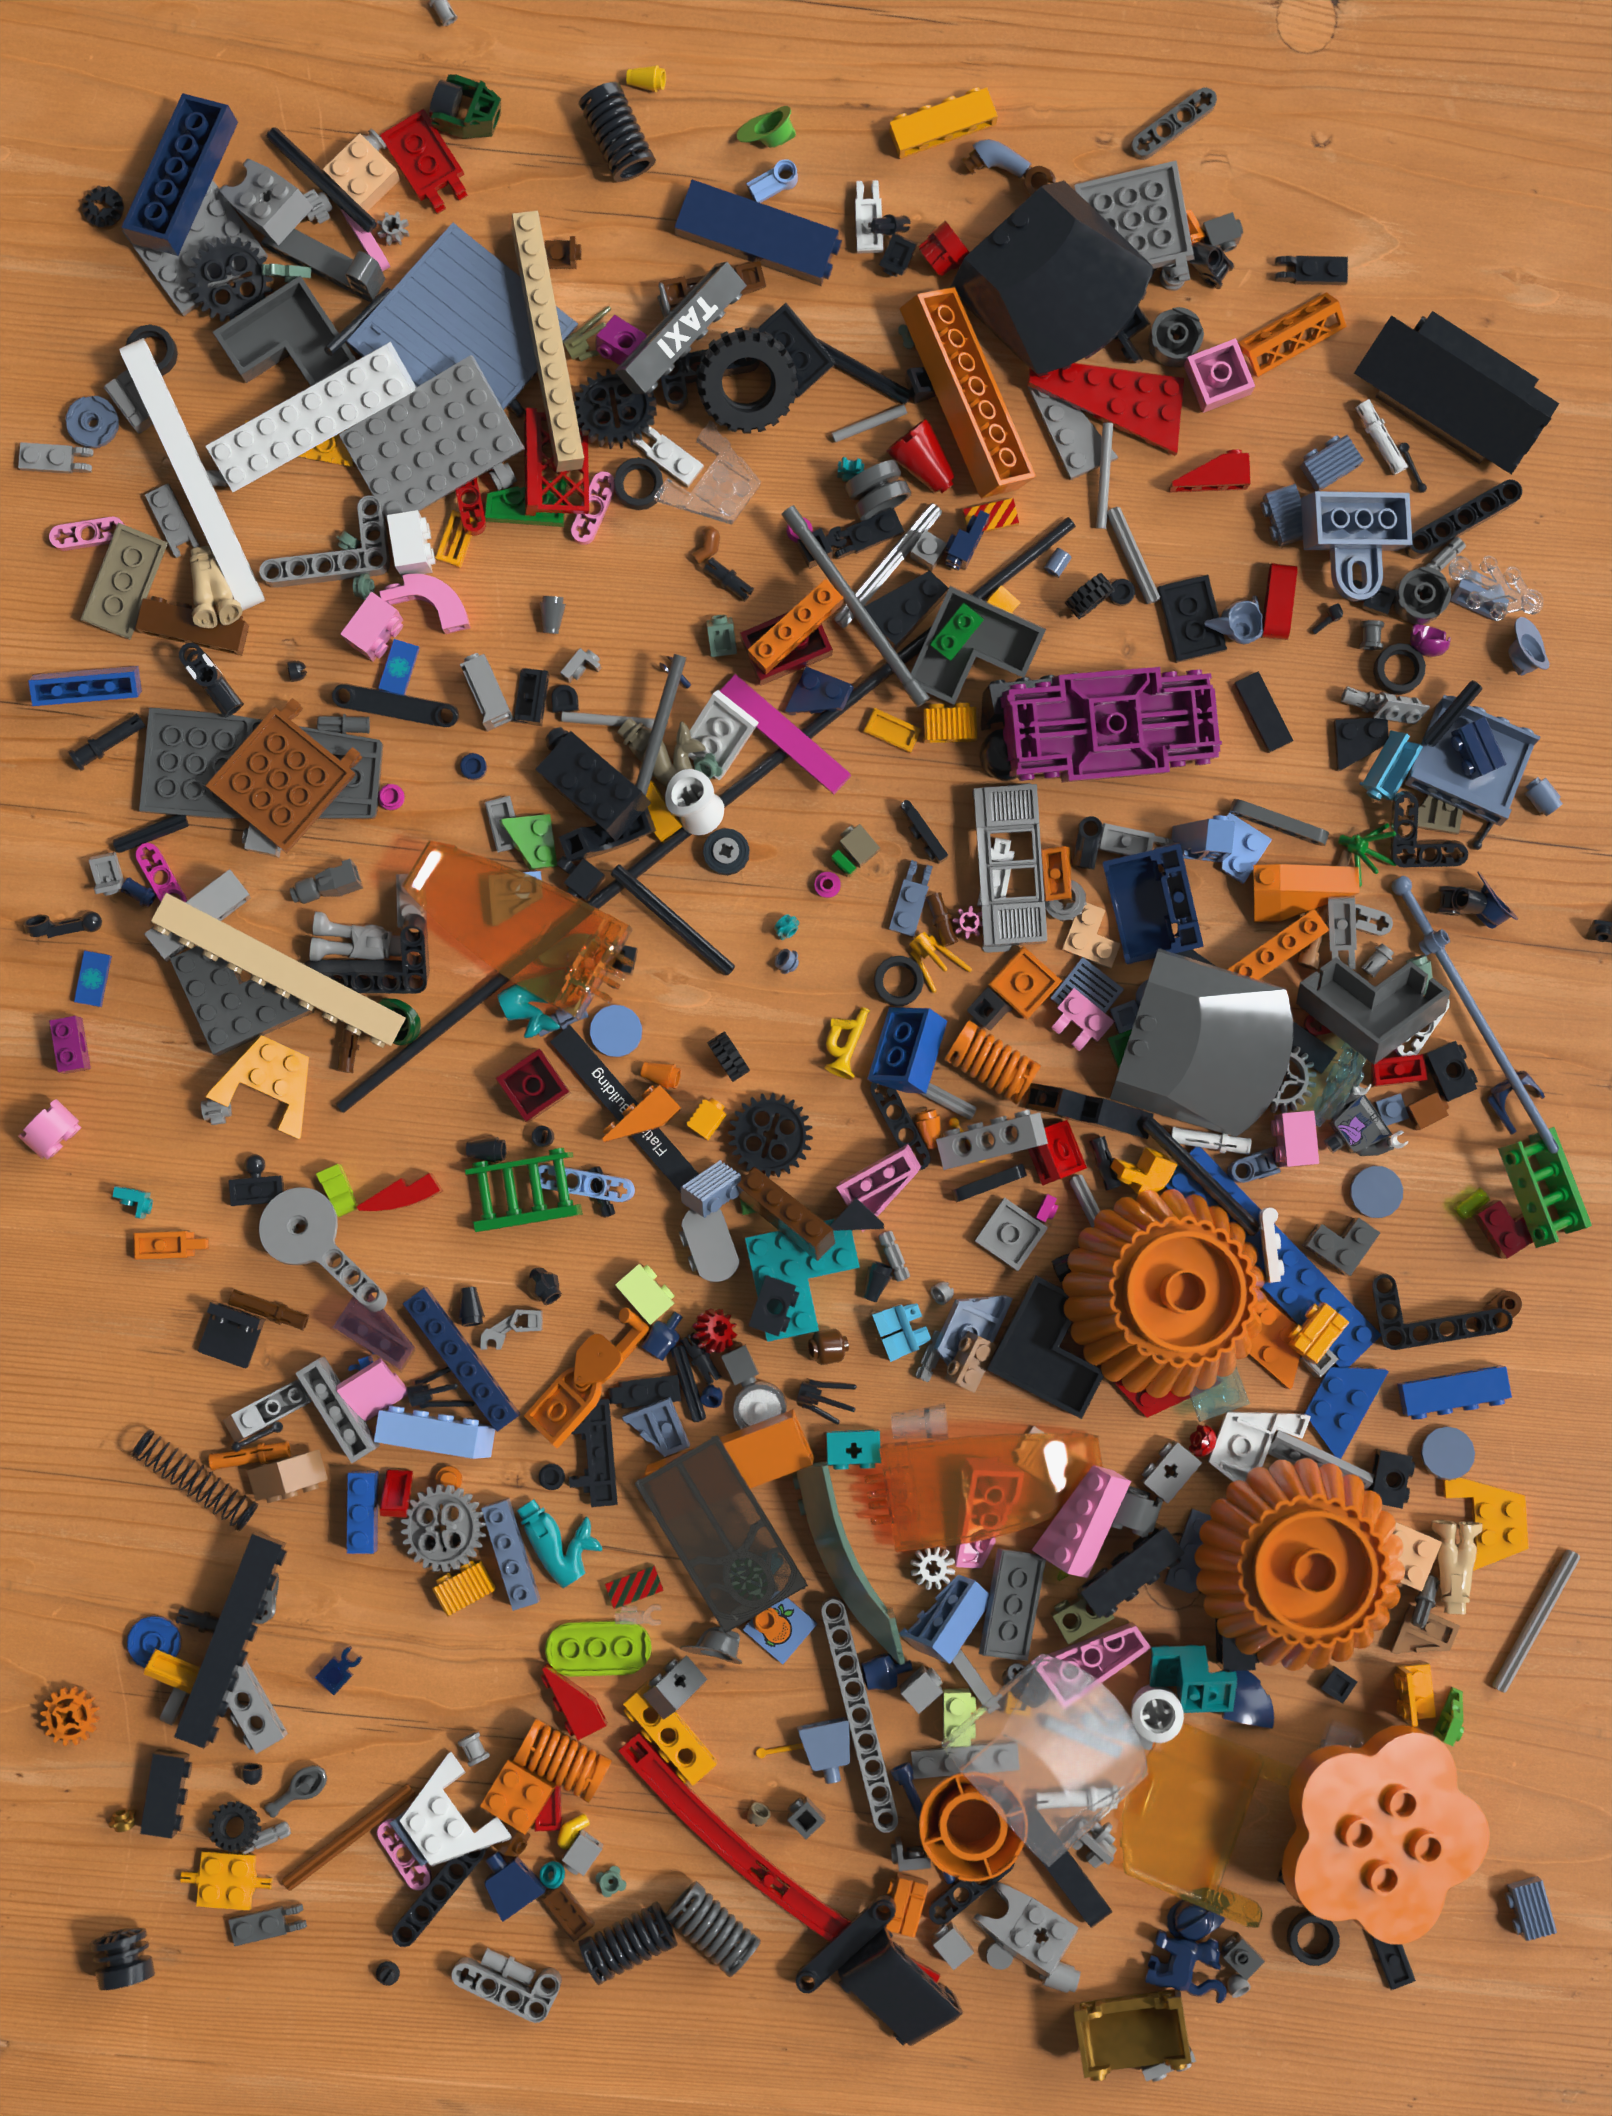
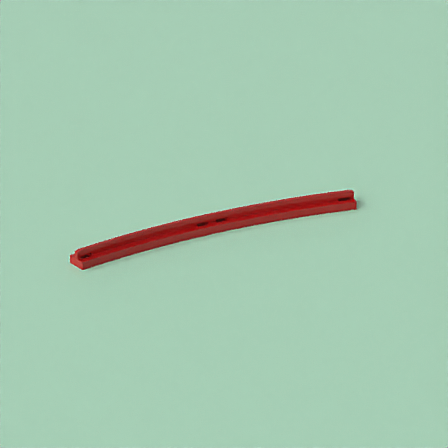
(732, 1846)

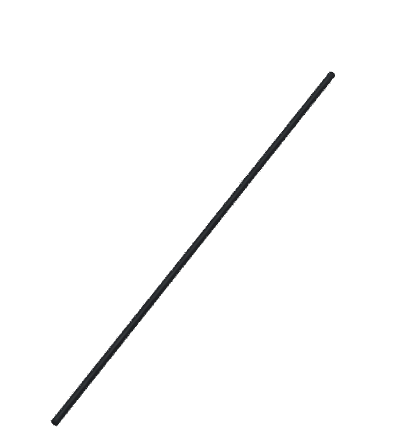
(680, 835)

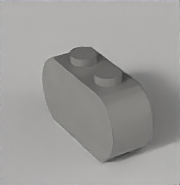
(710, 1245)

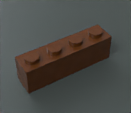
(176, 624)
(786, 1213)

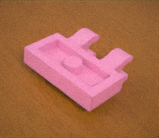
(1085, 1016)

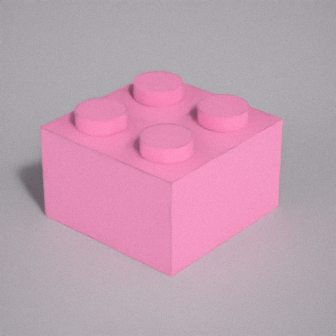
(1219, 375)
(373, 627)
(1295, 1139)

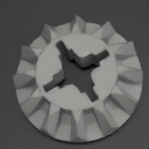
(1057, 910)

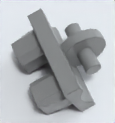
(1100, 1843)

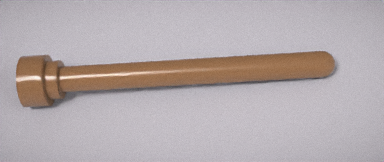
(1310, 956)

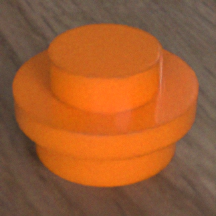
(449, 1476)
(766, 1621)

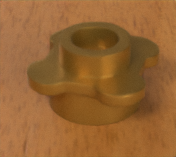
(123, 1820)

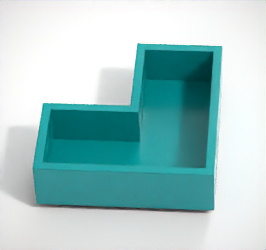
(783, 1259)

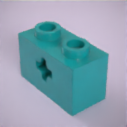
(865, 1439)

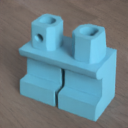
(905, 1340)

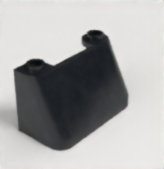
(898, 1990)

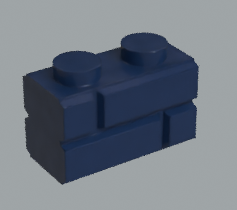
(1477, 748)

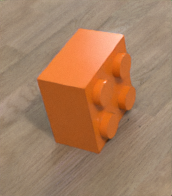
(518, 1796)

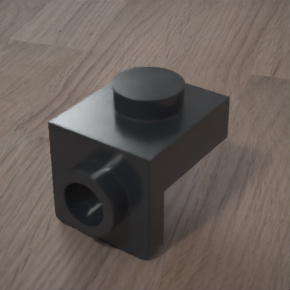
(897, 255)

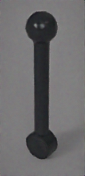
(1403, 449)
(1477, 844)
(277, 1428)

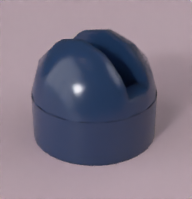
(715, 1400)

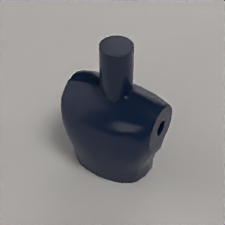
(882, 1672)

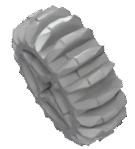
(1302, 1082)

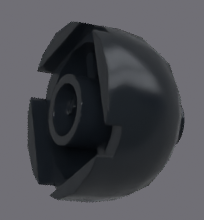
(995, 756)

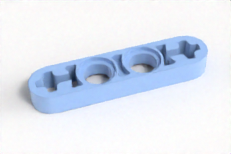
(584, 1180)

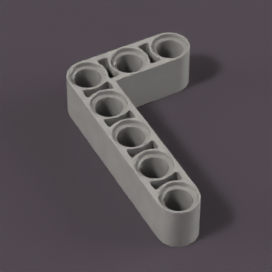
(337, 558)

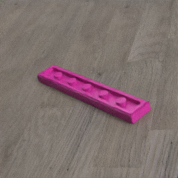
(787, 736)

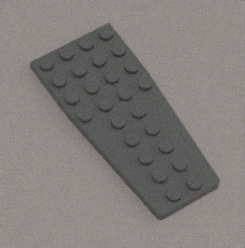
(192, 746)

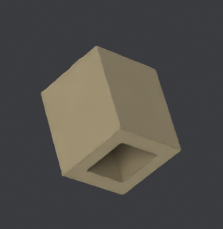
(859, 844)

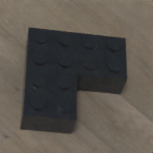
(1032, 1355)

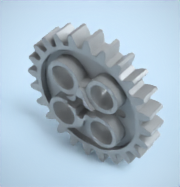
(466, 1525)

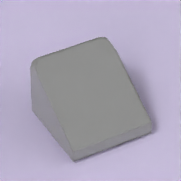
(1322, 1366)

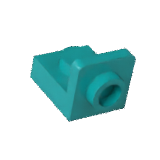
(131, 1196)

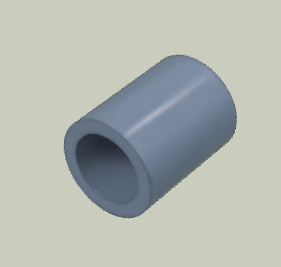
(1057, 562)

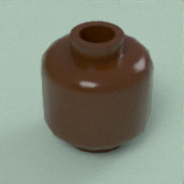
(828, 1346)

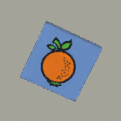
(790, 1633)

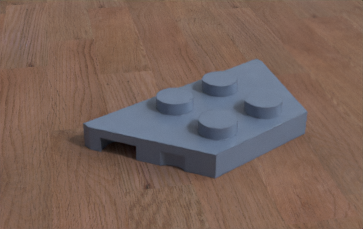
(978, 1315)

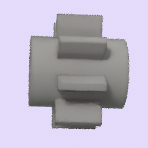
(320, 206)
(396, 234)
(215, 1112)

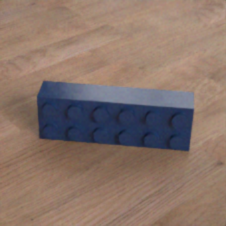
(180, 174)

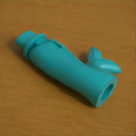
(516, 1006)
(547, 1543)

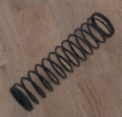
(241, 1521)

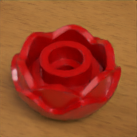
(1202, 1441)

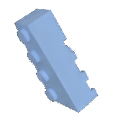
(434, 1434)

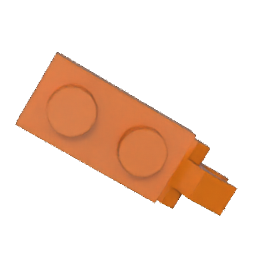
(167, 1245)

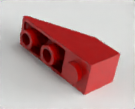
(580, 1707)

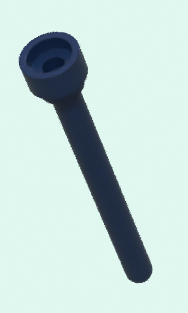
(903, 1774)

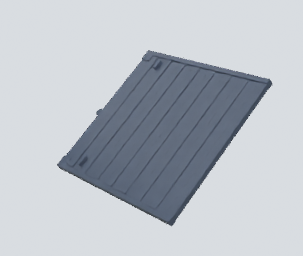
(456, 307)

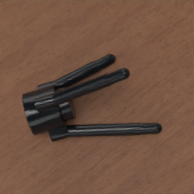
(421, 1394)
(811, 1395)

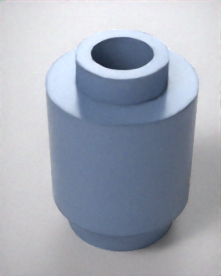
(1543, 796)

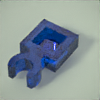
(336, 1672)

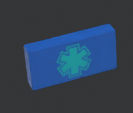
(399, 667)
(93, 978)

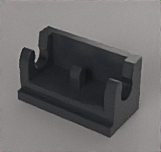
(531, 697)

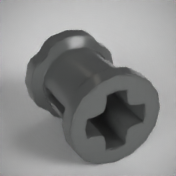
(1371, 635)

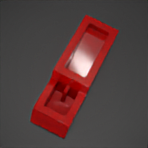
(402, 1195)

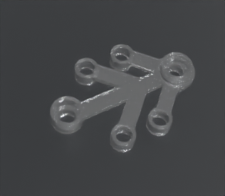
(1523, 599)

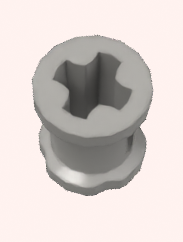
(473, 1748)

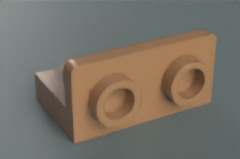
(970, 1361)

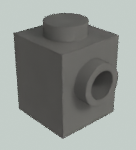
(1223, 232)
(740, 1366)
(805, 1816)
(1241, 1956)

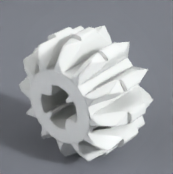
(924, 1571)

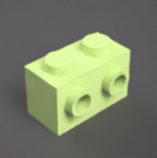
(646, 1293)
(957, 1708)

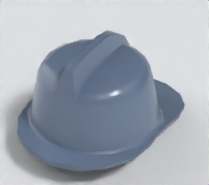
(1527, 650)

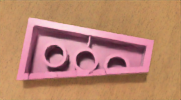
(1083, 1522)

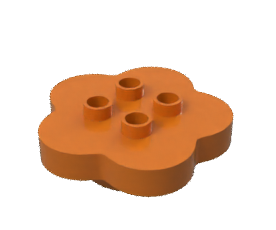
(1382, 1833)

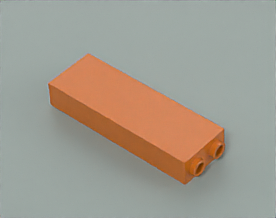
(763, 1450)

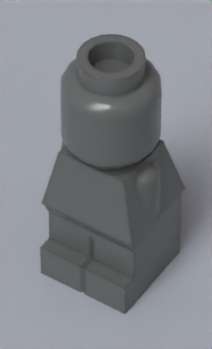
(329, 883)

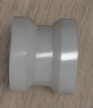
(1170, 283)

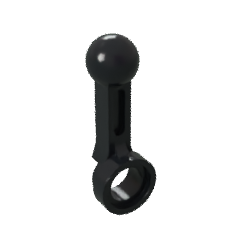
(42, 925)

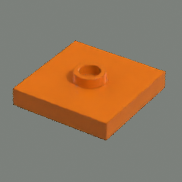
(1025, 983)

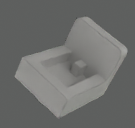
(106, 873)

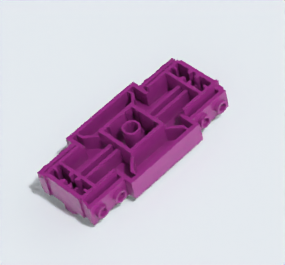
(1110, 724)

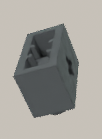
(675, 1687)

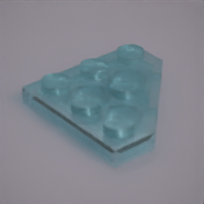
(1339, 1083)

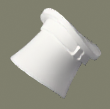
(694, 802)
(1157, 1713)

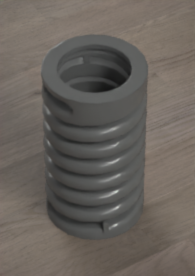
(718, 1915)

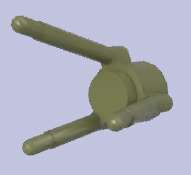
(577, 344)

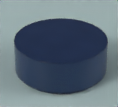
(473, 766)

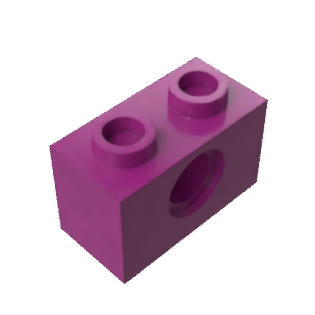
(618, 335)
(70, 1044)

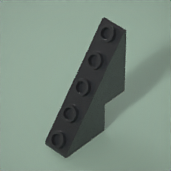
(1087, 1109)

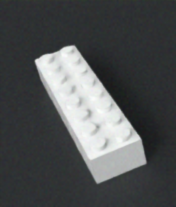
(311, 417)

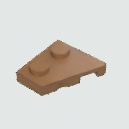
(1434, 1636)

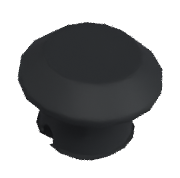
(387, 1973)

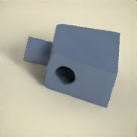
(827, 1746)

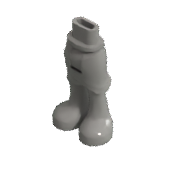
(368, 941)

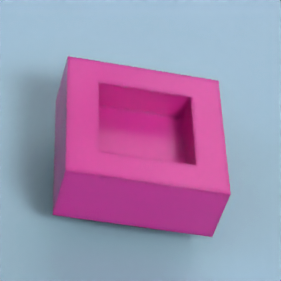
(1047, 1208)

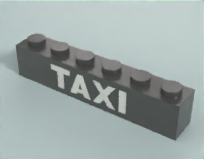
(681, 328)

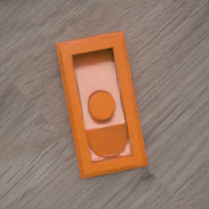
(1056, 873)

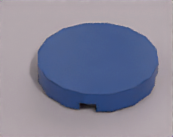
(153, 1634)

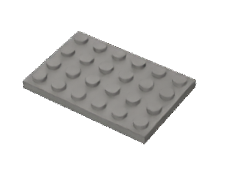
(432, 440)

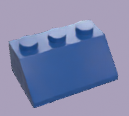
(907, 1049)

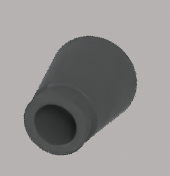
(552, 613)

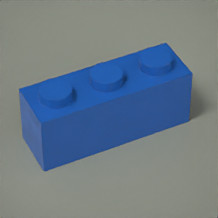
(362, 1512)

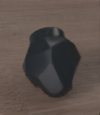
(544, 1286)

